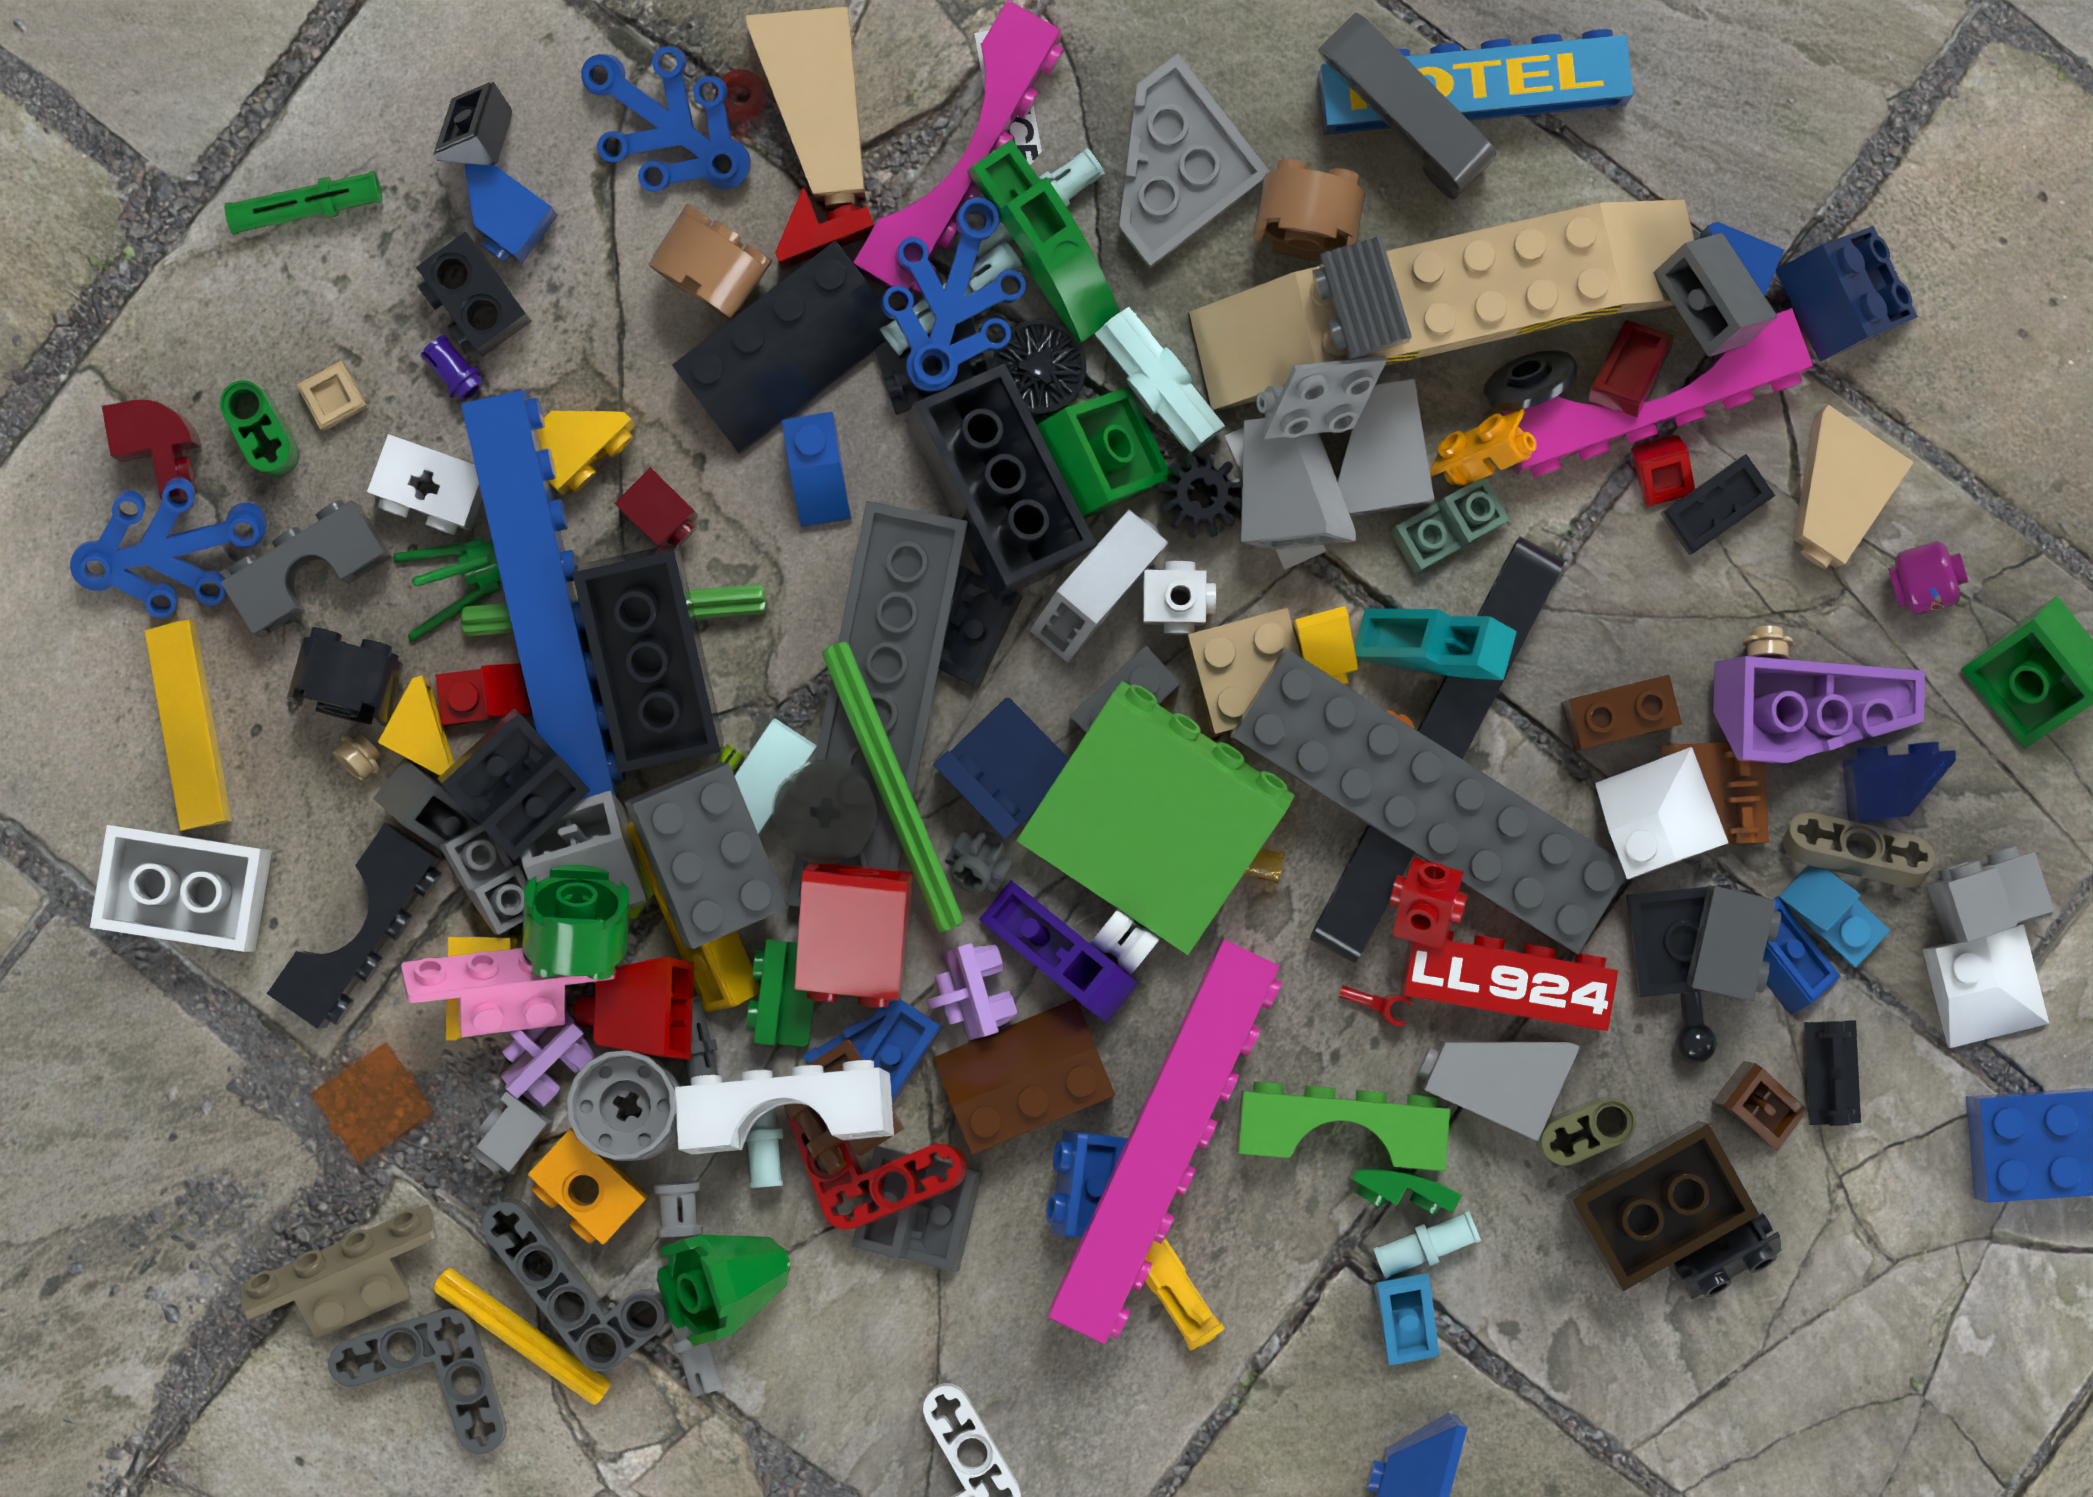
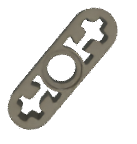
(1878, 839)

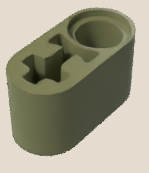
(1579, 1146)

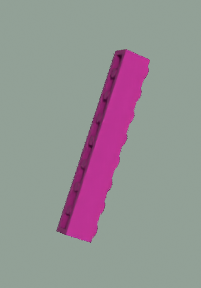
(1163, 1142)

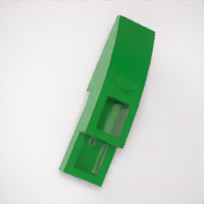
(1049, 238)

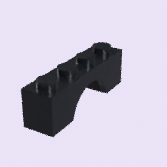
(394, 873)

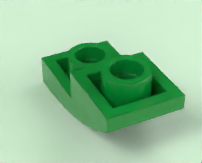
(1390, 1184)

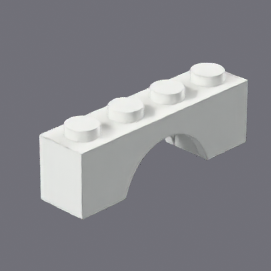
(720, 1114)

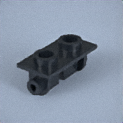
(1832, 1073)
(1746, 1249)

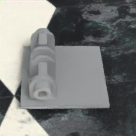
(1320, 397)

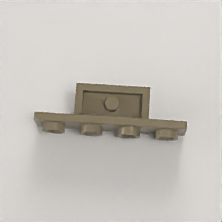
(345, 1278)

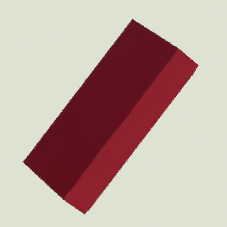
(1631, 368)

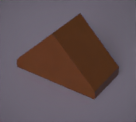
(1760, 1104)

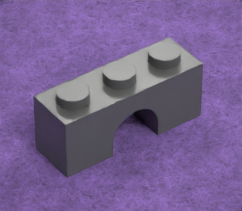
(265, 585)

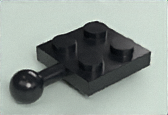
(1662, 947)

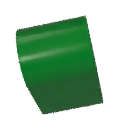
(252, 444)

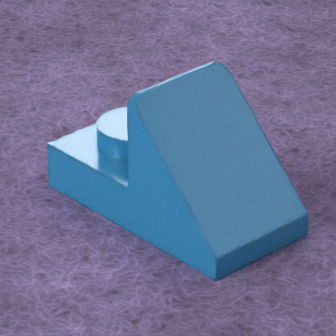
(1834, 913)
(1407, 1318)

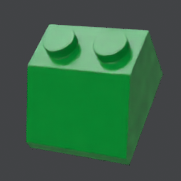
(1104, 451)
(2036, 672)

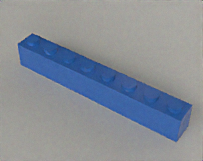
(539, 583)

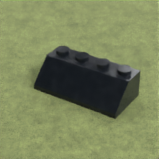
(785, 347)
(999, 480)

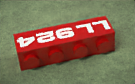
(1512, 982)

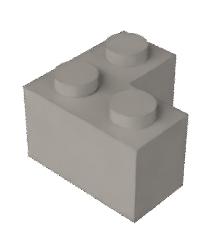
(1989, 898)

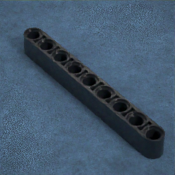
(1451, 723)

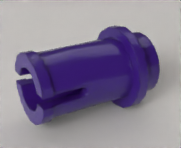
(452, 369)

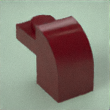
(152, 430)

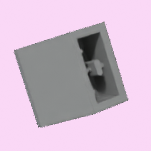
(593, 836)

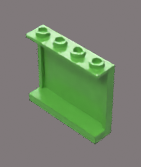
(1156, 816)

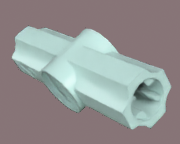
(1159, 380)

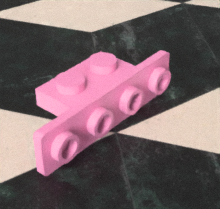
(492, 990)

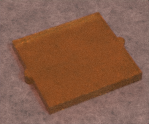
(372, 1102)

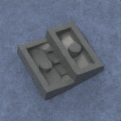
(926, 1232)

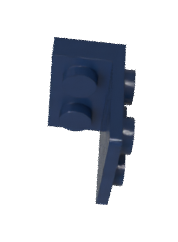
(1003, 767)

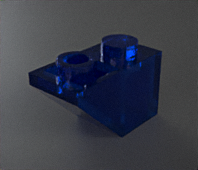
(1893, 784)

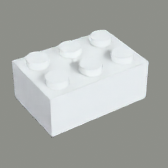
(181, 888)

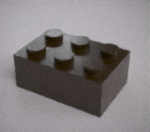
(1662, 1205)

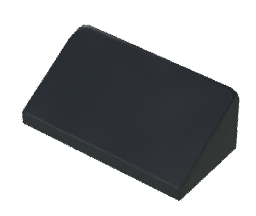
(474, 127)

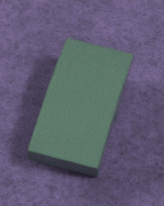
(1449, 525)

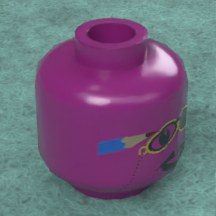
(1927, 578)

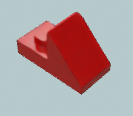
(806, 237)
(482, 694)

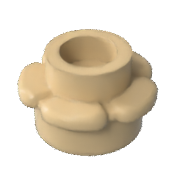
(1768, 643)
(358, 756)

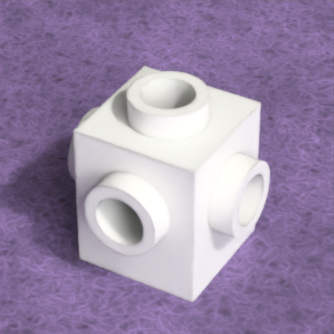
(1160, 609)

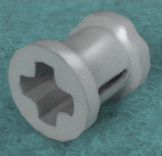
(668, 1197)

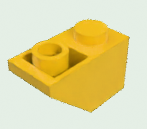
(581, 441)

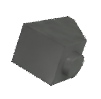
(423, 804)

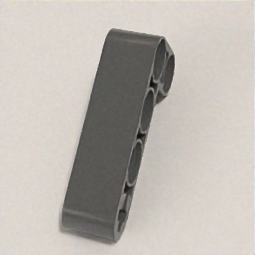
(1409, 105)
(565, 1278)

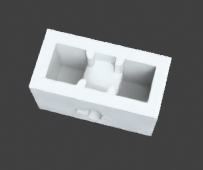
(407, 463)

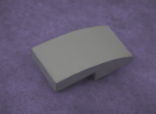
(487, 877)

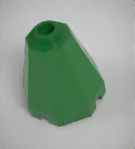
(720, 1282)

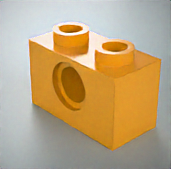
(617, 1197)

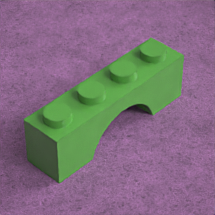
(1277, 1121)

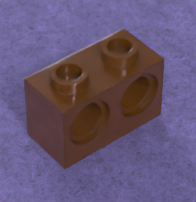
(1621, 713)

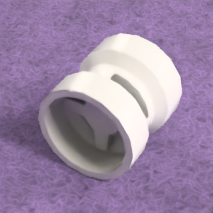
(1135, 946)

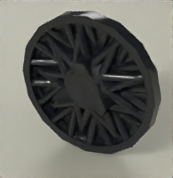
(1044, 364)
(1530, 380)

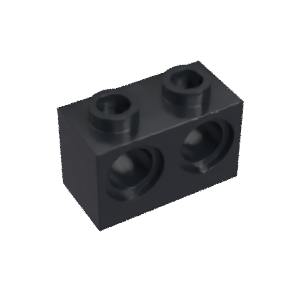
(480, 289)

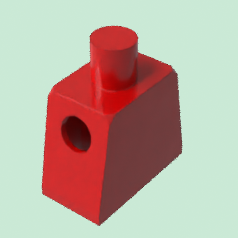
(643, 1008)

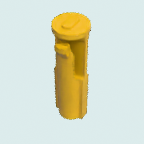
(1180, 1297)

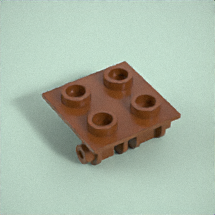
(1735, 788)

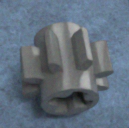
(978, 861)

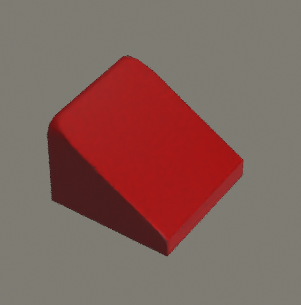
(1663, 470)

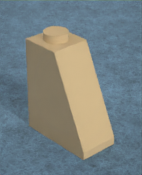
(1843, 487)

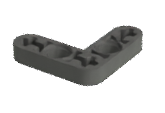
(432, 1349)

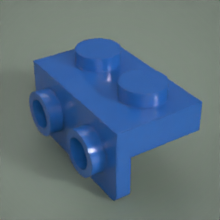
(1083, 1170)

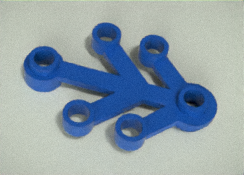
(673, 125)
(949, 304)
(161, 550)

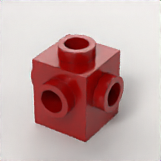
(1429, 892)

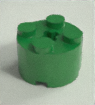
(575, 923)

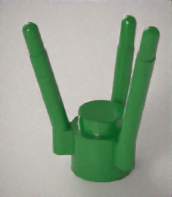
(476, 563)

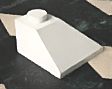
(1660, 813)
(1985, 987)

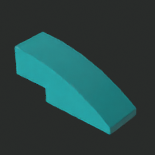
(1435, 642)

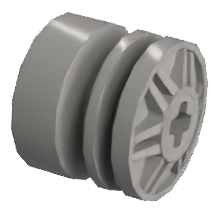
(597, 1112)

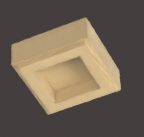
(332, 396)

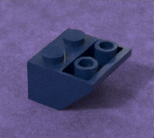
(1846, 292)

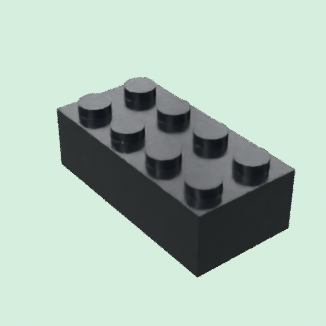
(648, 657)

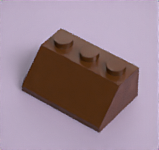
(1023, 1076)

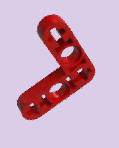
(852, 1179)

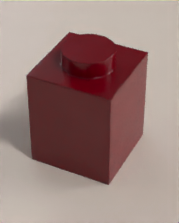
(658, 510)

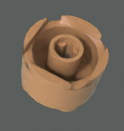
(1309, 209)
(709, 262)

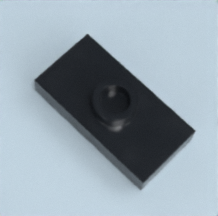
(1717, 504)

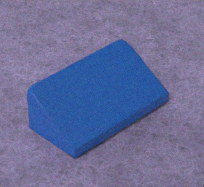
(1797, 965)

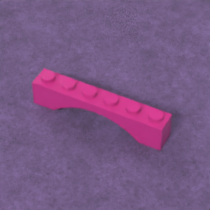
(1014, 57)
(1570, 427)

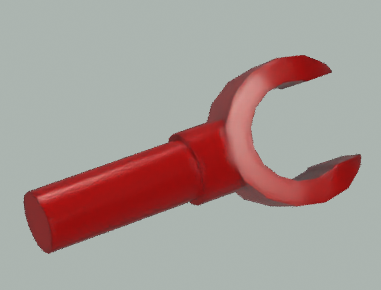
(1375, 1002)

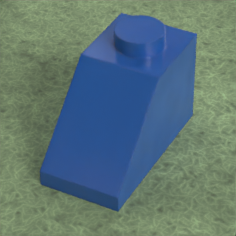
(506, 212)
(816, 469)

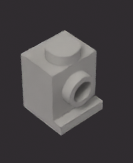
(510, 1133)

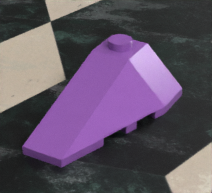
(1801, 708)

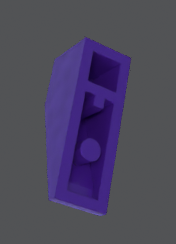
(1058, 951)

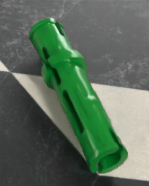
(362, 190)

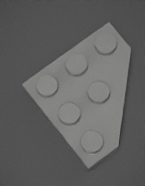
(1181, 163)

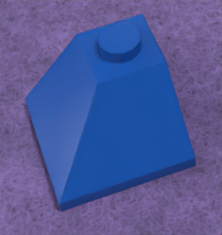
(1420, 1462)

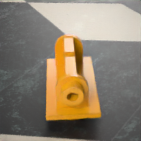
(1465, 455)

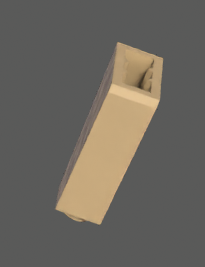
(814, 86)

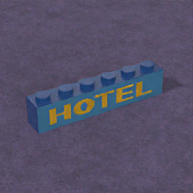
(1502, 80)

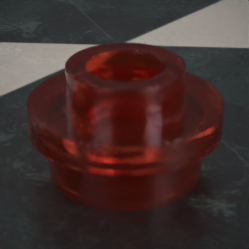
(744, 79)

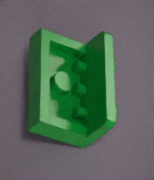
(782, 1011)

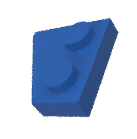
(892, 1038)

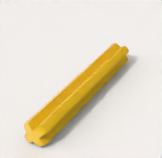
(521, 1336)

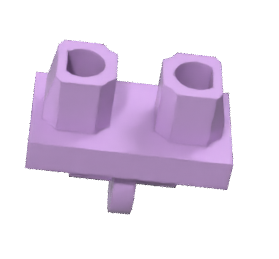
(965, 993)
(536, 1051)

